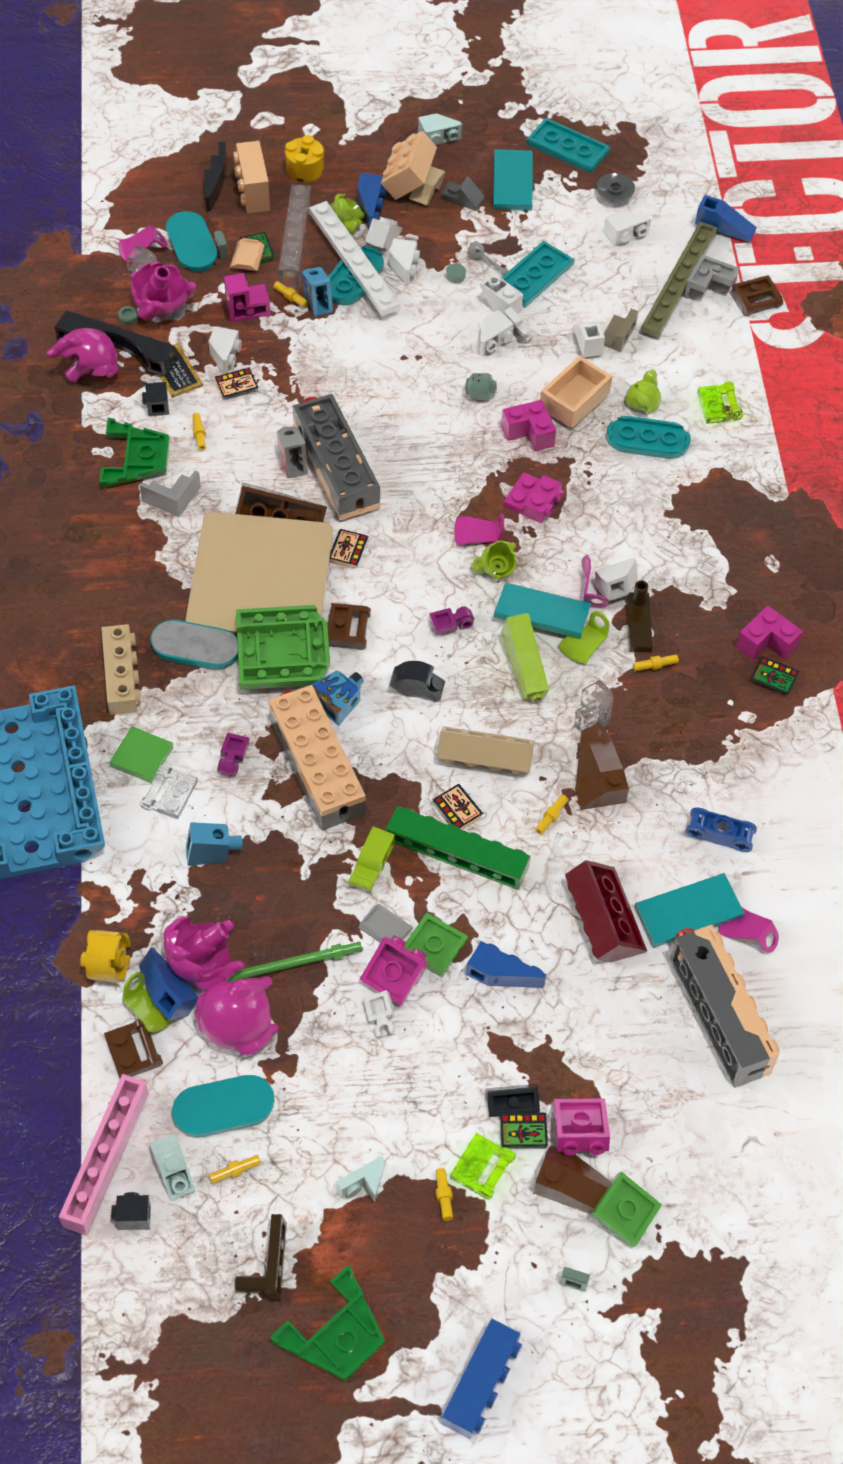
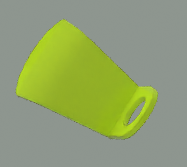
(591, 638)
(141, 1004)

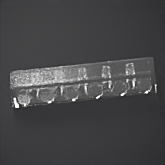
(295, 236)

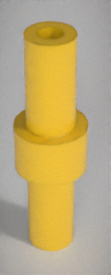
(291, 294)
(199, 431)
(655, 663)
(551, 814)
(234, 1169)
(444, 1194)

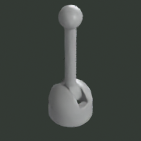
(476, 251)

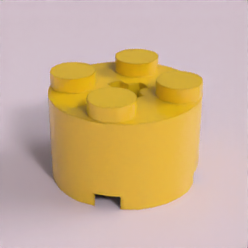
(304, 158)
(106, 956)

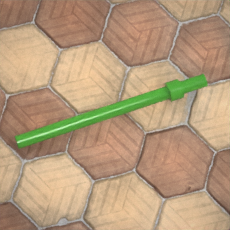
(335, 952)

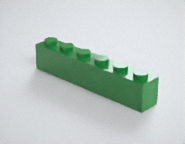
(459, 847)

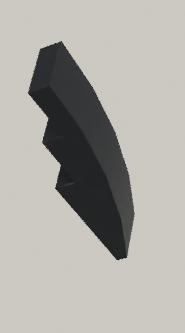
(215, 177)

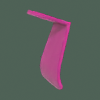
(143, 239)
(475, 530)
(586, 567)
(751, 928)

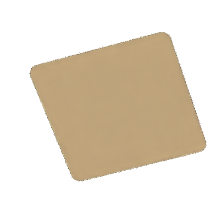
(257, 565)

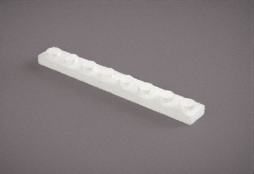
(354, 258)

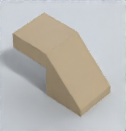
(425, 192)

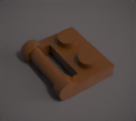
(754, 290)
(340, 625)
(125, 1052)

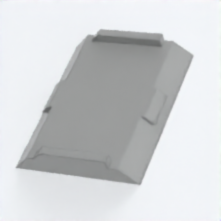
(382, 922)

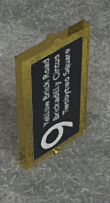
(182, 376)

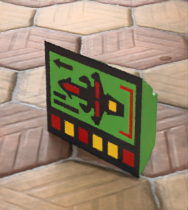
(523, 1130)

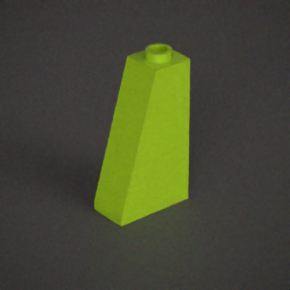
(525, 657)

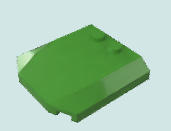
(281, 646)

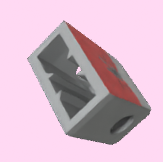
(291, 442)

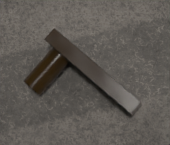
(639, 618)
(271, 1283)

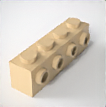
(119, 669)
(485, 749)

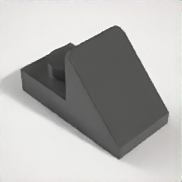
(464, 195)

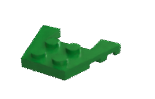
(144, 456)
(344, 1340)

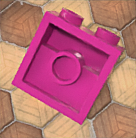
(534, 497)
(395, 968)
(581, 1126)

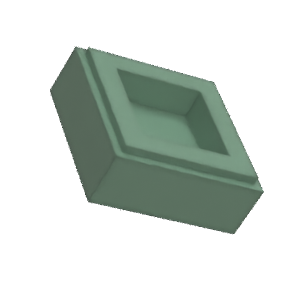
(221, 245)
(574, 1279)

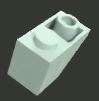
(440, 128)
(172, 1166)

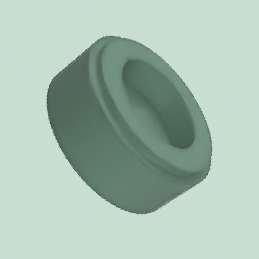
(455, 273)
(128, 316)

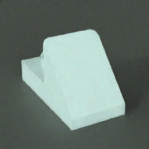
(367, 1176)

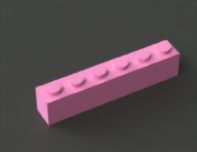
(104, 1155)

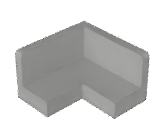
(708, 270)
(174, 499)

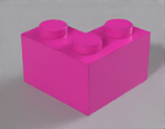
(245, 301)
(531, 421)
(770, 631)

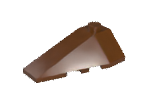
(269, 503)
(599, 770)
(570, 1181)

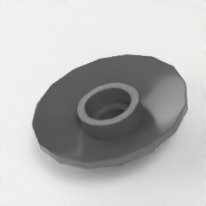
(615, 187)

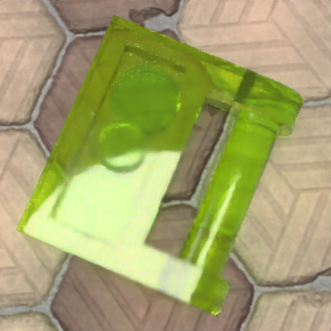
(713, 405)
(475, 1161)

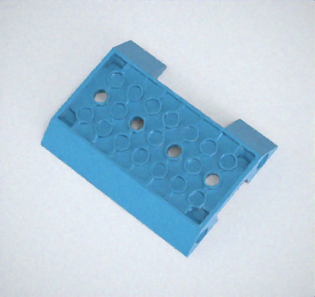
(54, 781)

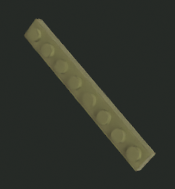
(676, 282)

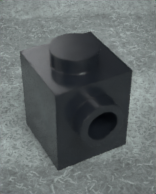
(156, 398)
(132, 1211)

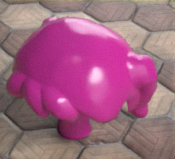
(159, 290)
(91, 351)
(200, 952)
(237, 1015)

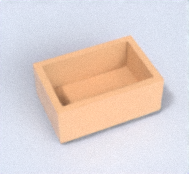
(408, 165)
(252, 177)
(576, 391)

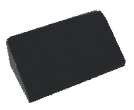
(513, 1099)

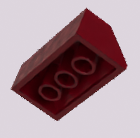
(605, 912)

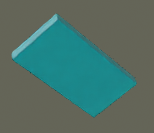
(568, 145)
(513, 179)
(538, 271)
(545, 609)
(690, 906)

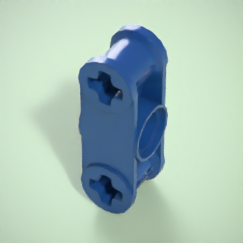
(708, 829)

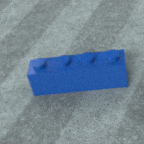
(481, 1378)

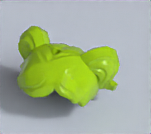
(348, 212)
(644, 394)
(499, 555)

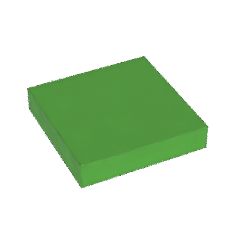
(141, 754)
(438, 941)
(626, 1209)

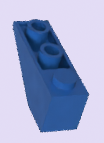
(370, 196)
(728, 220)
(504, 970)
(166, 989)

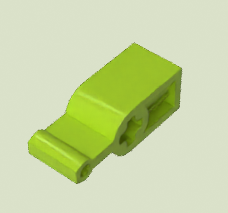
(372, 859)

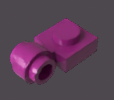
(445, 621)
(233, 749)

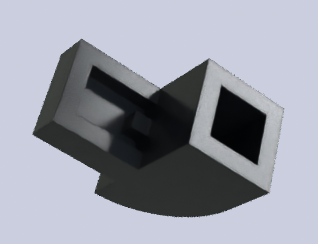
(417, 676)

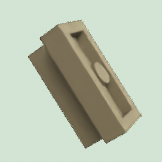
(620, 330)

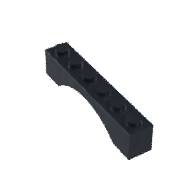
(154, 354)

